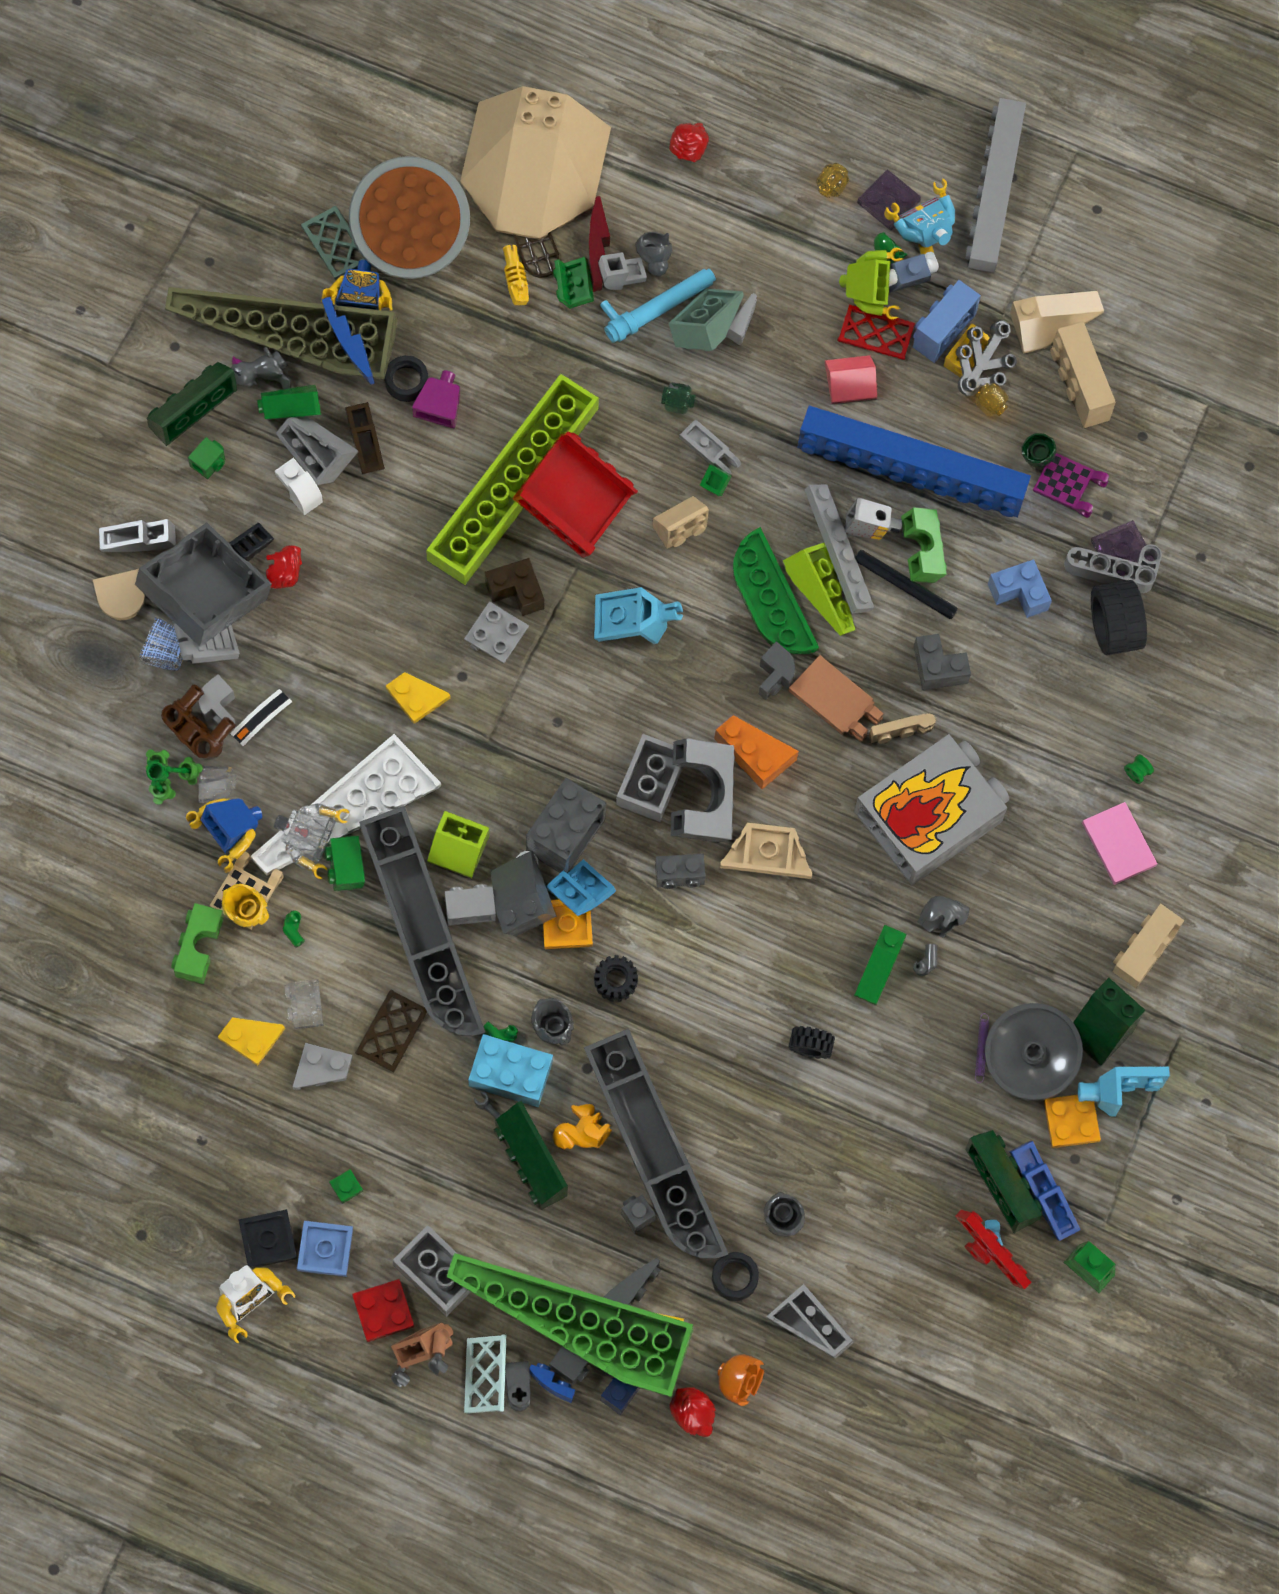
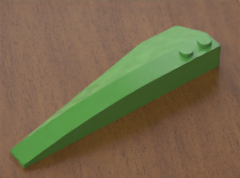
(611, 1335)

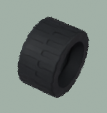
(1118, 617)

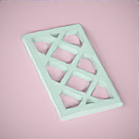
(471, 1362)

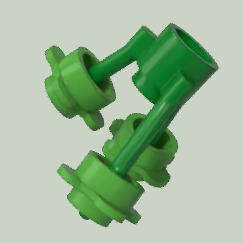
(158, 772)

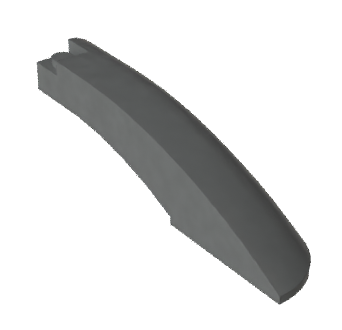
(421, 922)
(654, 1146)

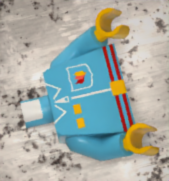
(927, 222)

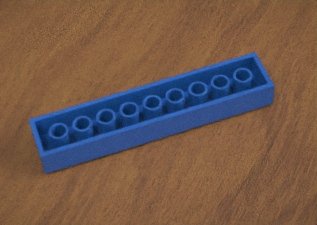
(913, 461)

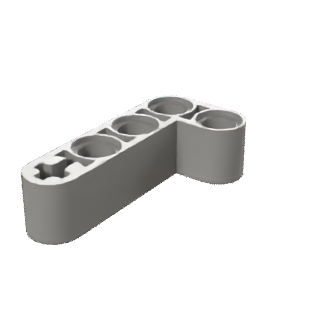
(1112, 564)

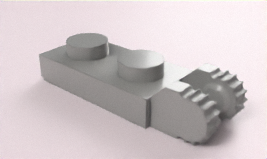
(708, 446)

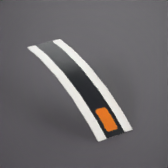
(260, 717)

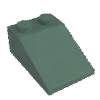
(706, 319)

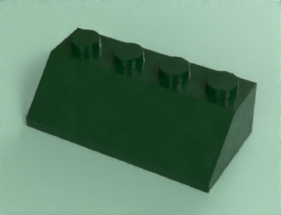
(192, 402)
(531, 1156)
(1003, 1180)

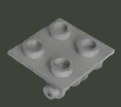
(496, 632)

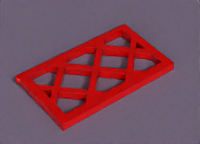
(883, 349)

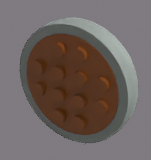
(409, 217)

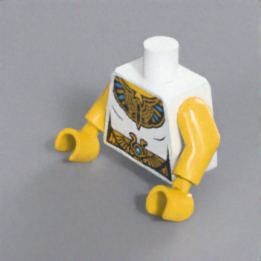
(244, 1293)

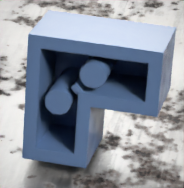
(1022, 583)

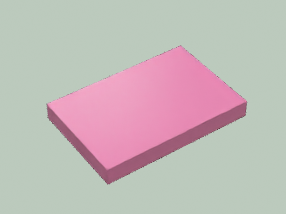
(1119, 843)

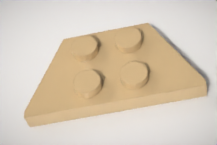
(768, 851)

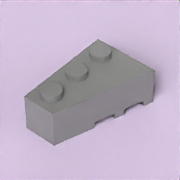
(316, 448)
(811, 1322)

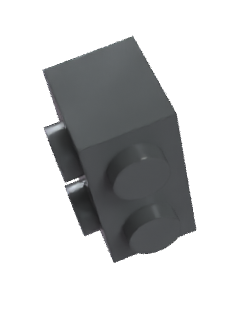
(680, 871)

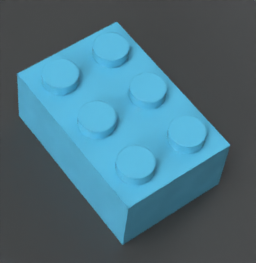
(510, 1070)

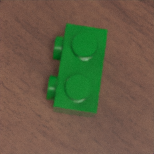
(345, 863)

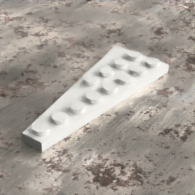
(376, 785)

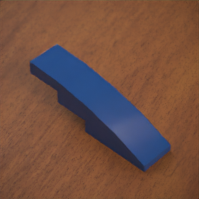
(352, 345)
(1044, 1189)

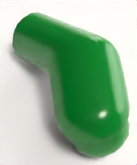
(507, 1034)

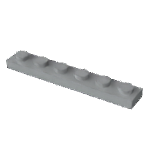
(839, 548)

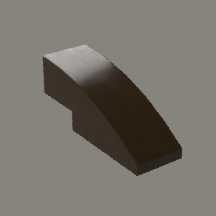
(364, 438)

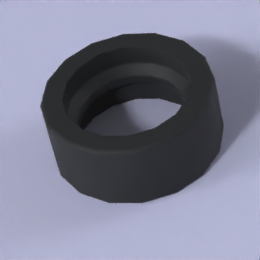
(405, 362)
(726, 1293)

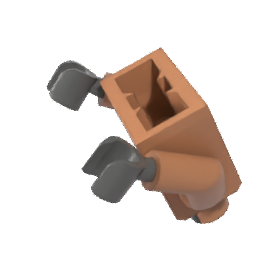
(421, 1346)

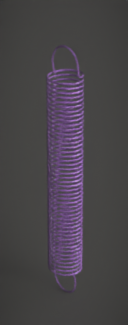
(982, 1048)

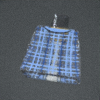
(162, 647)

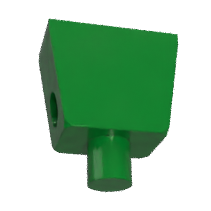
(1091, 1265)

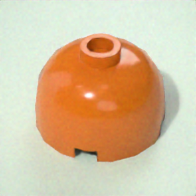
(740, 1378)

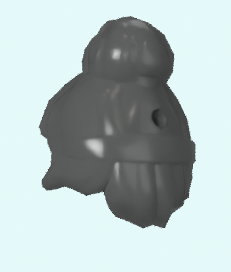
(655, 250)

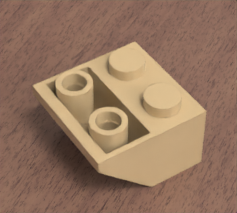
(681, 522)

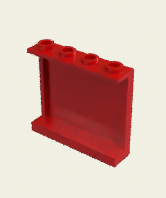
(574, 493)

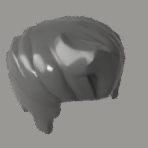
(943, 914)
(552, 1021)
(784, 1215)

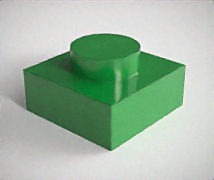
(715, 480)
(346, 1186)

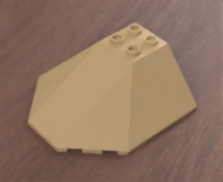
(534, 160)

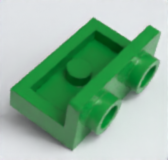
(573, 282)

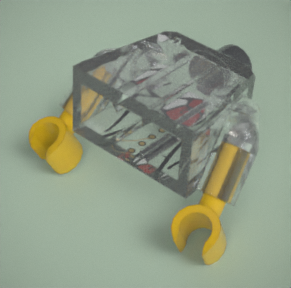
(308, 834)

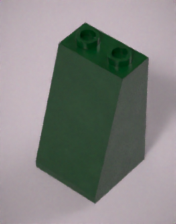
(1107, 1021)

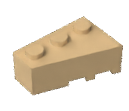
(1147, 945)

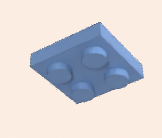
(325, 1248)

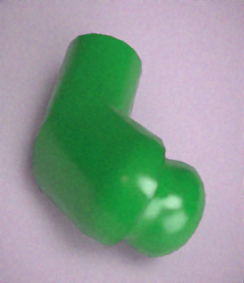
(291, 927)

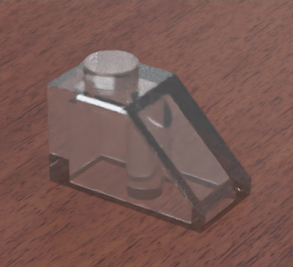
(215, 783)

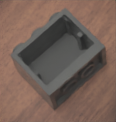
(566, 826)

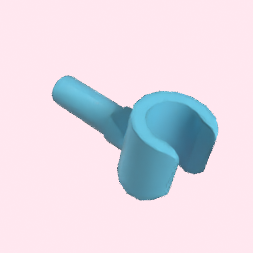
(994, 1226)

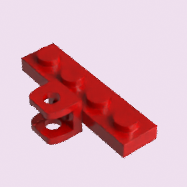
(988, 1248)

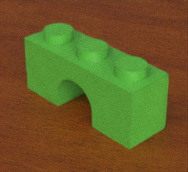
(924, 527)
(202, 923)

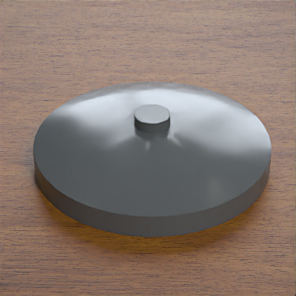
(1033, 1051)

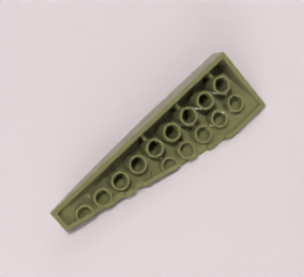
(291, 326)

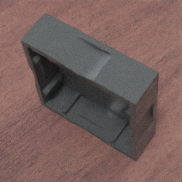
(203, 584)

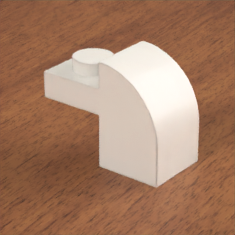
(300, 485)

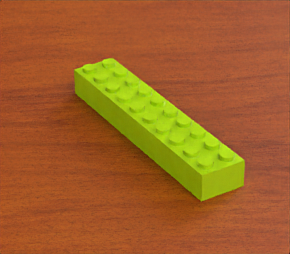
(490, 506)

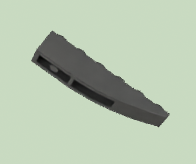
(573, 1367)

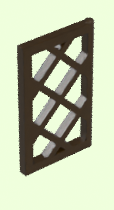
(400, 1049)

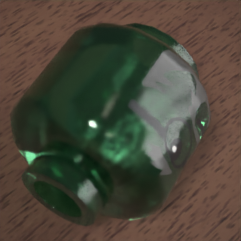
(678, 398)

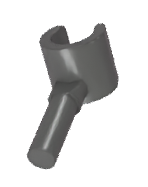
(486, 1105)

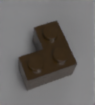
(516, 580)

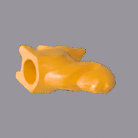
(586, 1133)

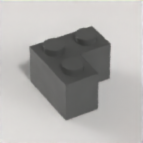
(939, 669)

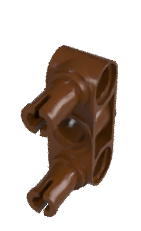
(191, 729)

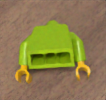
(869, 282)

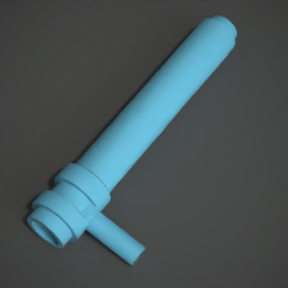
(629, 322)

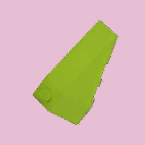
(817, 579)

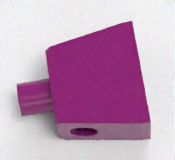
(438, 400)

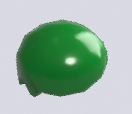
(883, 242)

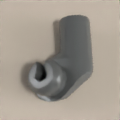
(928, 963)

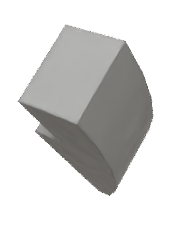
(138, 536)

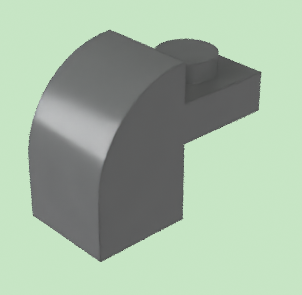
(780, 666)

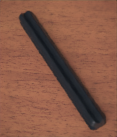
(905, 584)

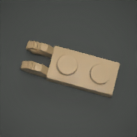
(902, 727)

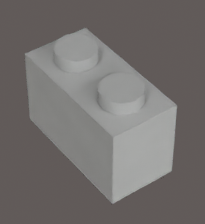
(470, 905)

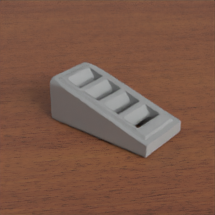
(741, 320)

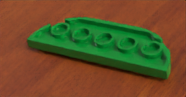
(770, 596)

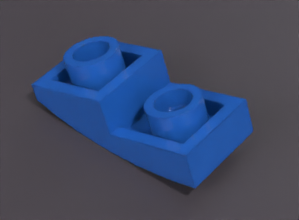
(544, 1377)

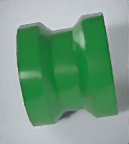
(1138, 769)

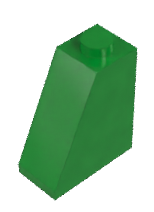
(290, 402)

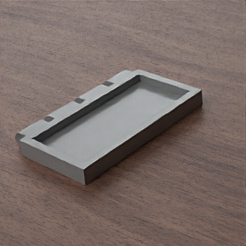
(219, 648)

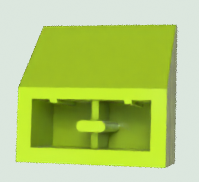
(458, 844)

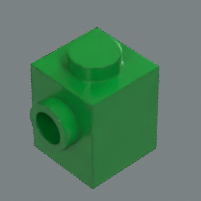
(207, 458)

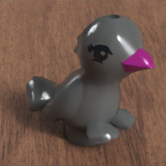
(266, 367)

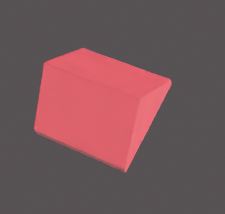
(851, 379)

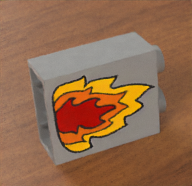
(932, 808)

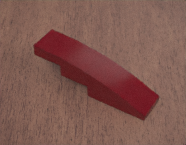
(598, 239)

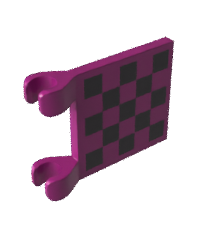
(1067, 481)

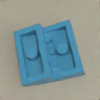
(581, 888)

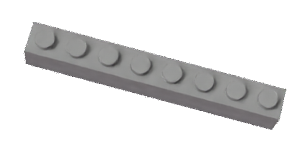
(996, 186)

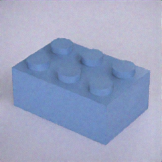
(945, 320)

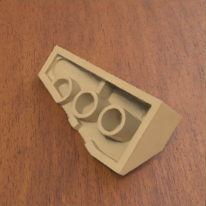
(1040, 316)

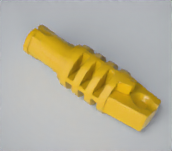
(515, 276)

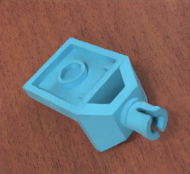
(633, 614)
(1109, 1087)

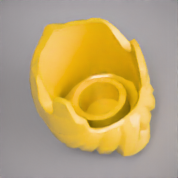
(244, 905)

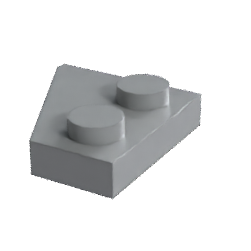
(321, 1066)

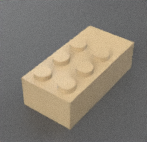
(1083, 374)

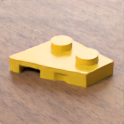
(416, 696)
(251, 1037)

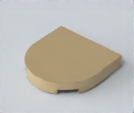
(119, 595)

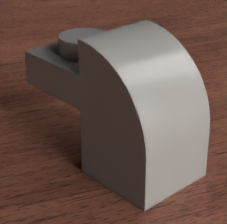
(620, 272)
(215, 697)

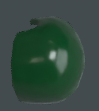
(1039, 450)

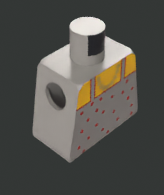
(870, 520)

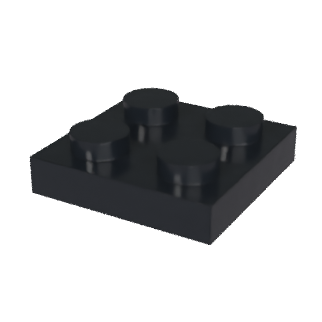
(267, 1239)

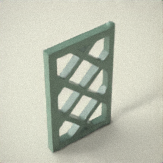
(315, 240)

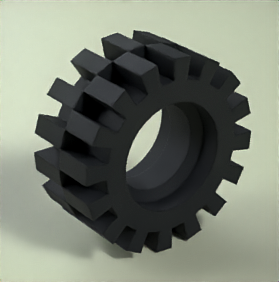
(605, 988)
(811, 1042)

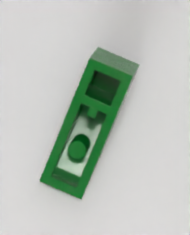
(880, 964)

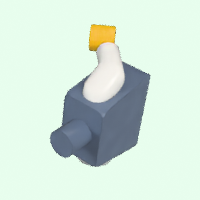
(913, 270)

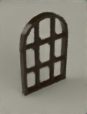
(534, 258)

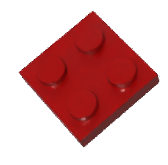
(383, 1310)

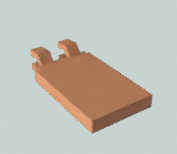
(835, 698)

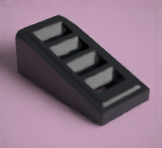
(248, 534)

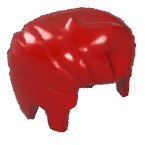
(689, 141)
(286, 567)
(693, 1411)

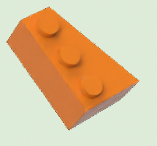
(756, 751)

